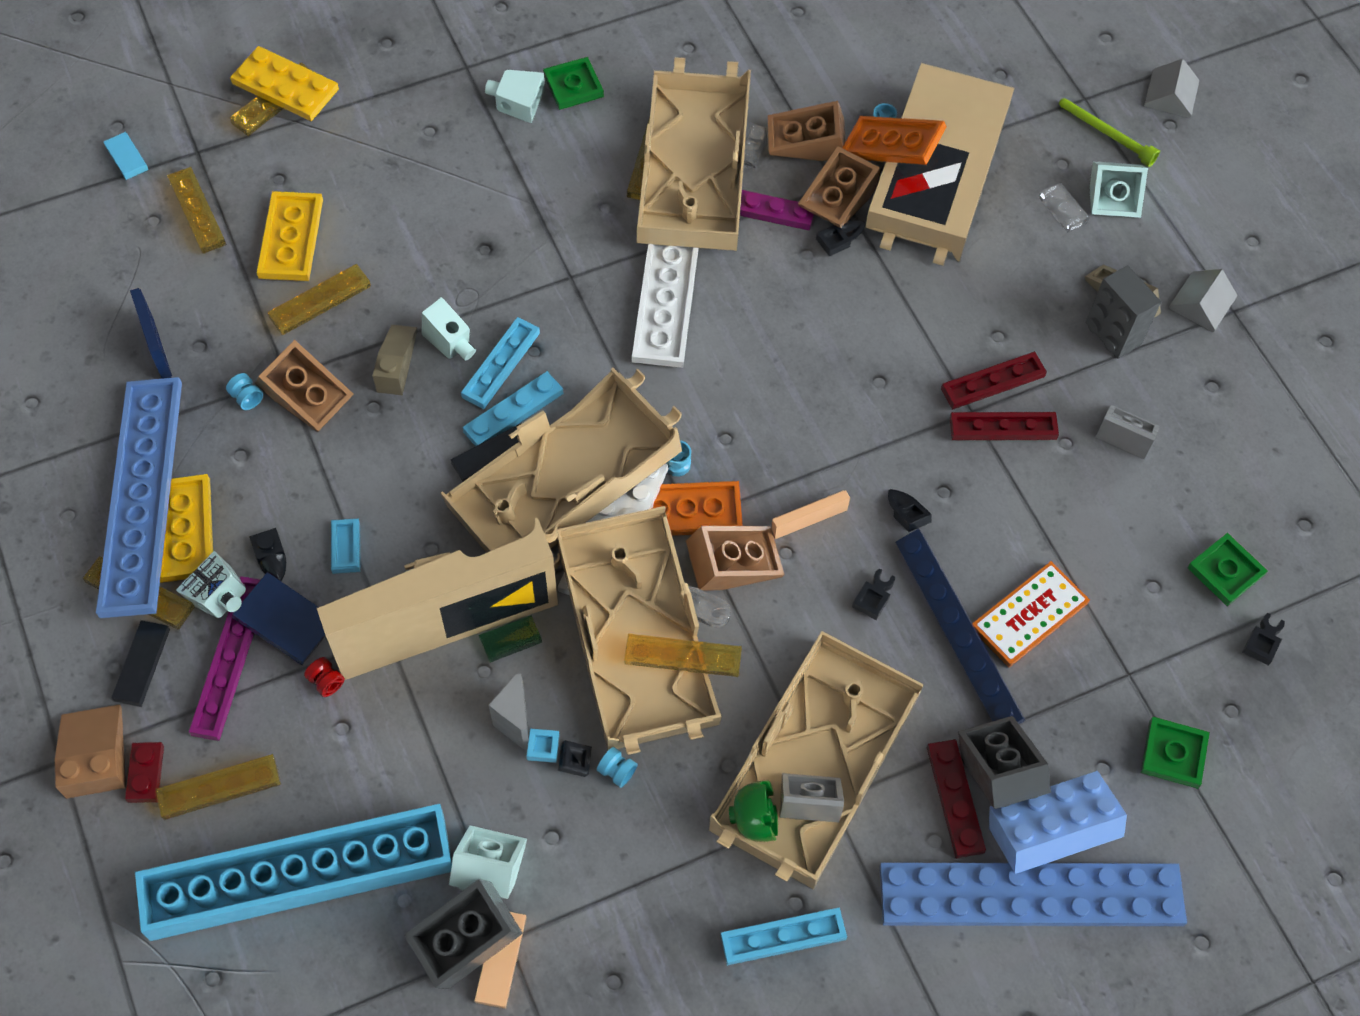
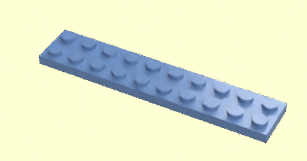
(140, 499)
(1035, 897)

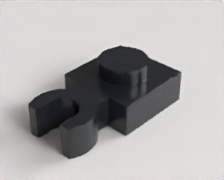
(873, 596)
(1262, 642)

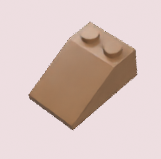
(807, 132)
(841, 187)
(303, 386)
(733, 556)
(90, 752)

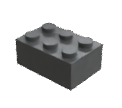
(1122, 311)
(1004, 762)
(463, 934)

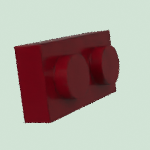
(144, 772)

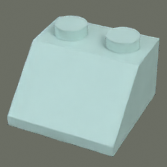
(1117, 189)
(487, 857)

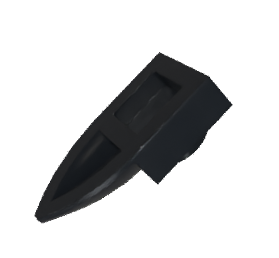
(837, 239)
(908, 510)
(269, 553)

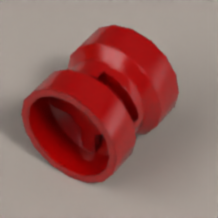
(324, 677)

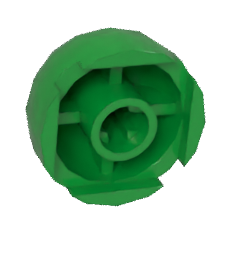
(755, 812)

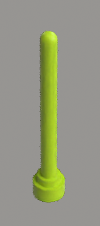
(1147, 154)

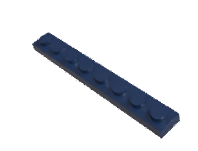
(958, 628)

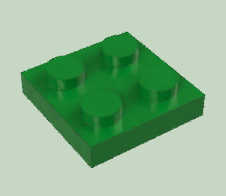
(573, 83)
(1227, 569)
(1175, 752)

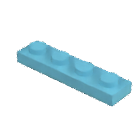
(500, 363)
(513, 409)
(783, 936)

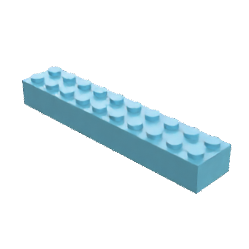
(292, 872)

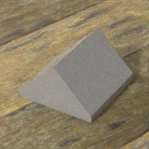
(1172, 89)
(1205, 298)
(1127, 432)
(510, 713)
(811, 798)

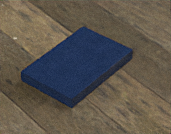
(151, 333)
(282, 618)

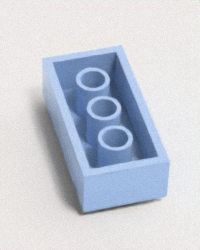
(1058, 824)

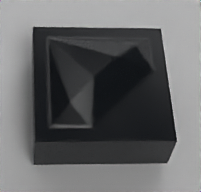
(574, 758)

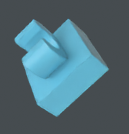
(543, 745)

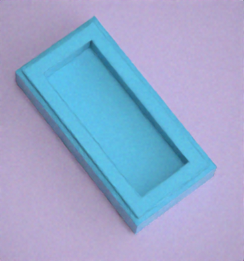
(125, 155)
(345, 546)

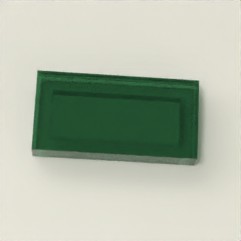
(510, 638)

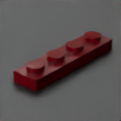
(993, 380)
(1004, 426)
(956, 799)

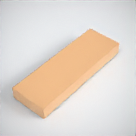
(810, 514)
(499, 971)

